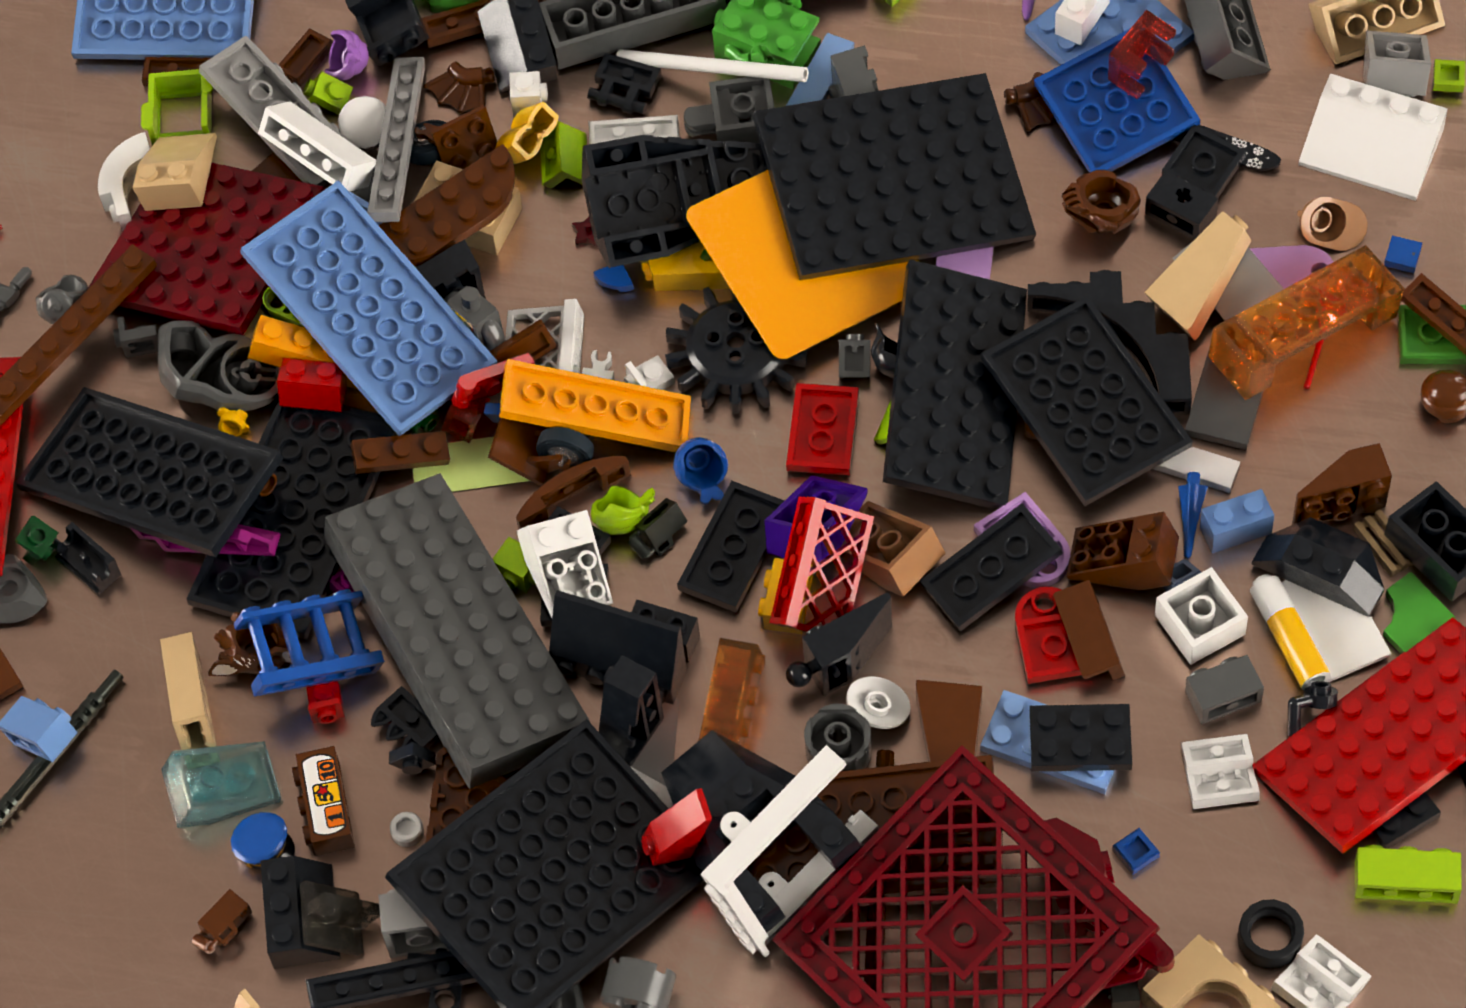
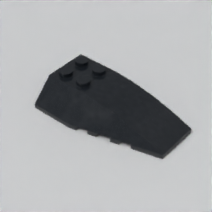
(647, 183)

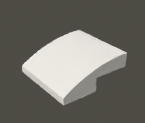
(1220, 771)
(1320, 978)

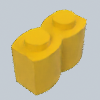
(528, 131)

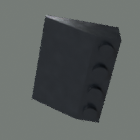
(594, 636)

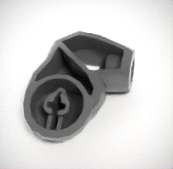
(213, 369)

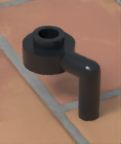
(1318, 696)

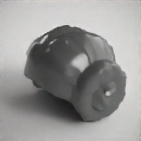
(59, 298)

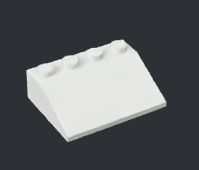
(1373, 137)

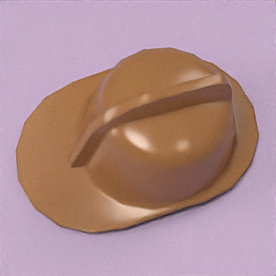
(1333, 223)

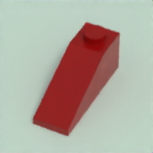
(677, 830)

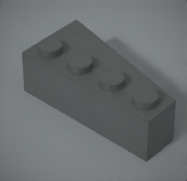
(851, 73)

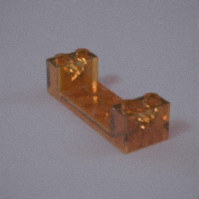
(1303, 317)

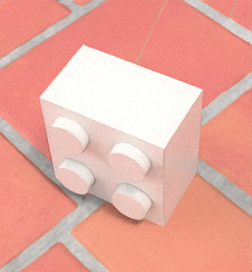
(1201, 615)

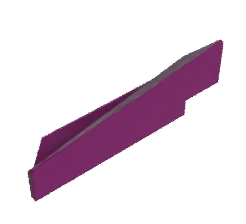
(243, 541)

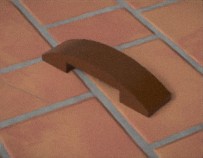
(604, 470)

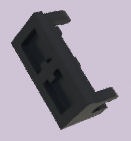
(86, 559)

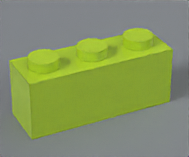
(1408, 874)

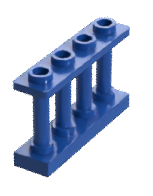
(301, 673)

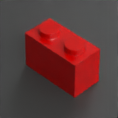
(311, 385)

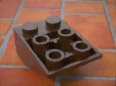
(1347, 487)
(1125, 552)

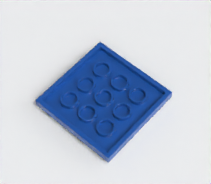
(1104, 120)

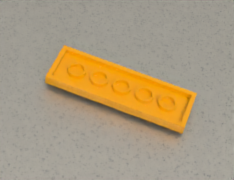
(594, 406)

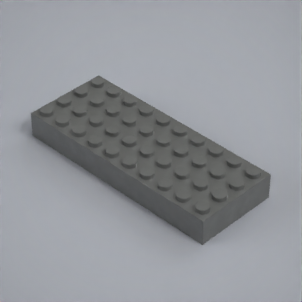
(454, 628)

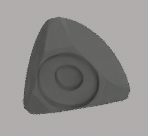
(19, 592)

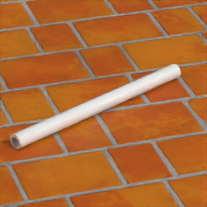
(717, 66)

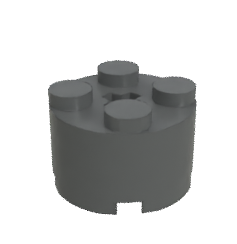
(841, 725)
(636, 984)

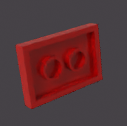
(822, 429)

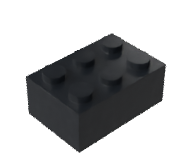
(1433, 538)

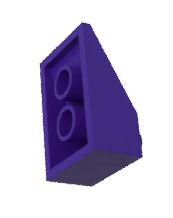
(780, 521)

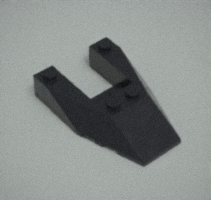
(746, 784)

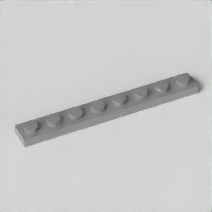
(396, 139)

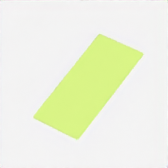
(470, 467)

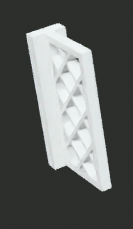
(569, 330)

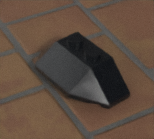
(1324, 563)

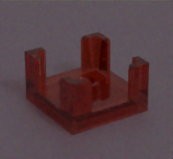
(1128, 53)

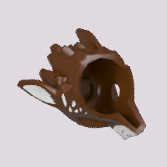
(240, 651)

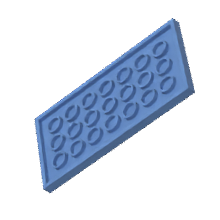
(367, 306)

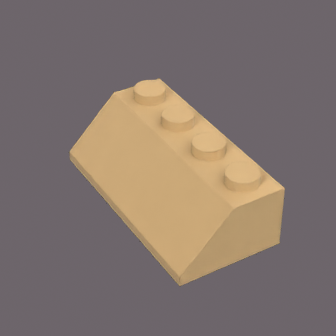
(1344, 22)

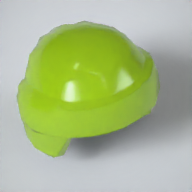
(620, 510)

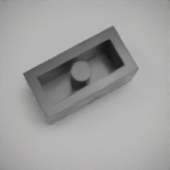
(1224, 688)

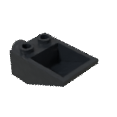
(842, 646)

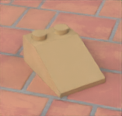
(175, 172)

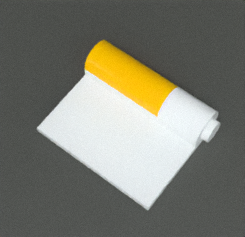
(1316, 633)

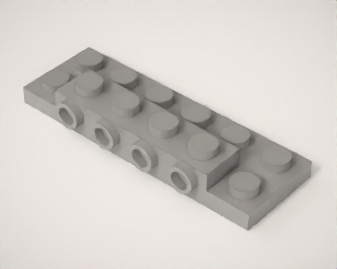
(251, 84)

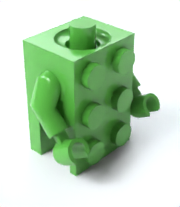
(766, 33)

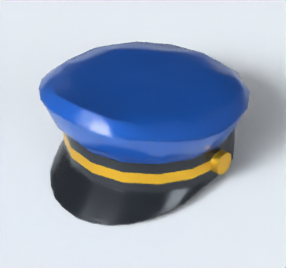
(261, 838)

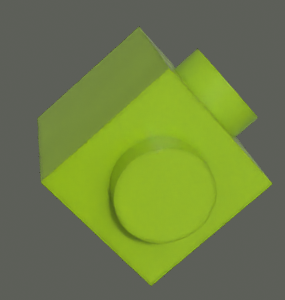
(512, 565)

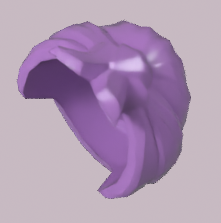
(347, 55)

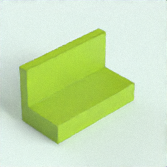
(562, 155)

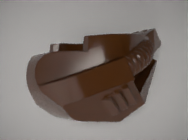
(1101, 202)

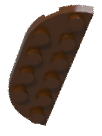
(455, 208)

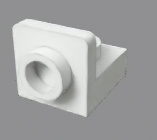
(649, 374)

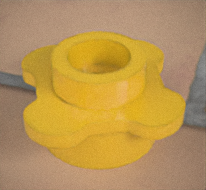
(232, 421)

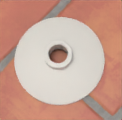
(879, 702)

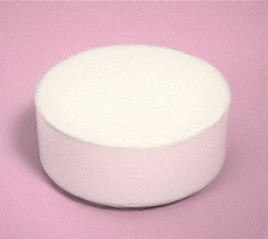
(406, 829)

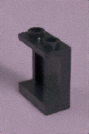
(388, 27)

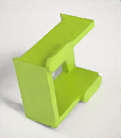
(175, 85)

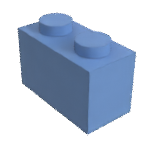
(1236, 521)
(38, 728)

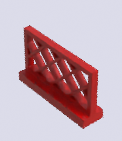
(800, 557)

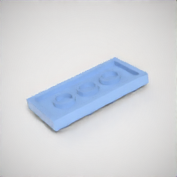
(1010, 739)

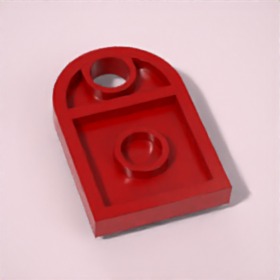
(1043, 639)

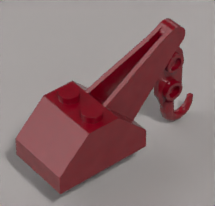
(1153, 954)

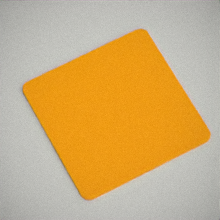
(753, 254)

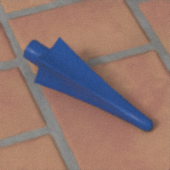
(1191, 502)

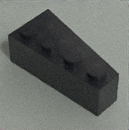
(453, 270)

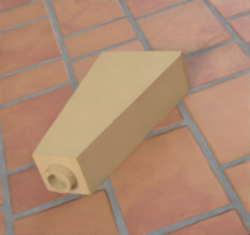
(1200, 274)
(187, 692)

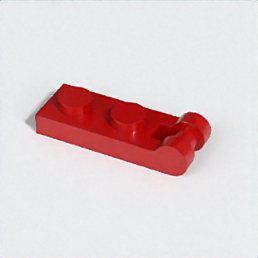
(482, 382)

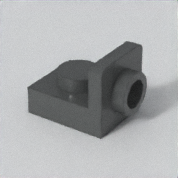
(136, 341)
(854, 357)

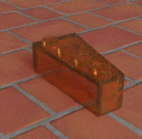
(733, 690)

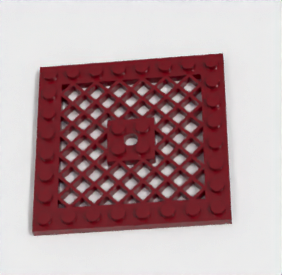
(894, 841)

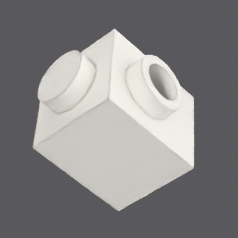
(526, 90)

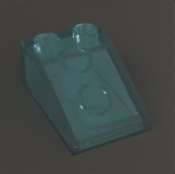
(219, 782)

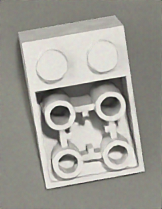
(565, 559)

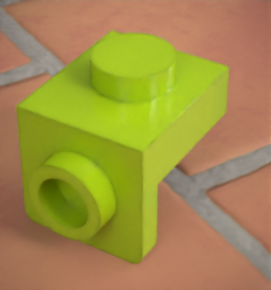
(327, 92)

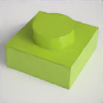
(1449, 75)

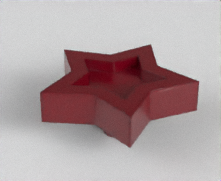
(584, 232)

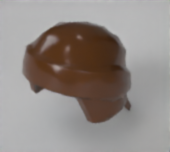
(1445, 395)

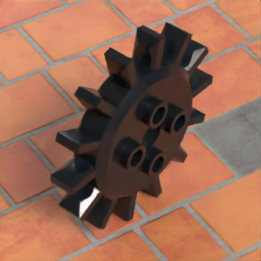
(711, 360)

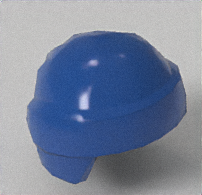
(701, 467)

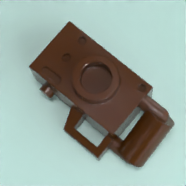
(221, 922)

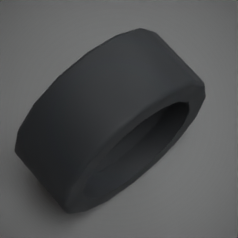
(1278, 910)

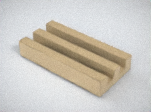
(1379, 554)

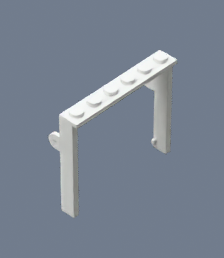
(753, 837)

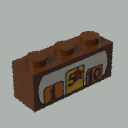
(323, 801)

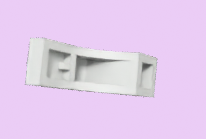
(118, 177)

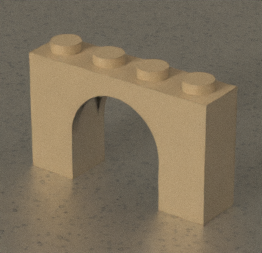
(1202, 970)

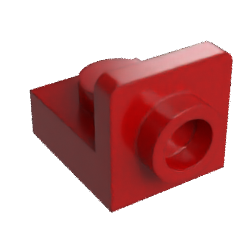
(325, 702)

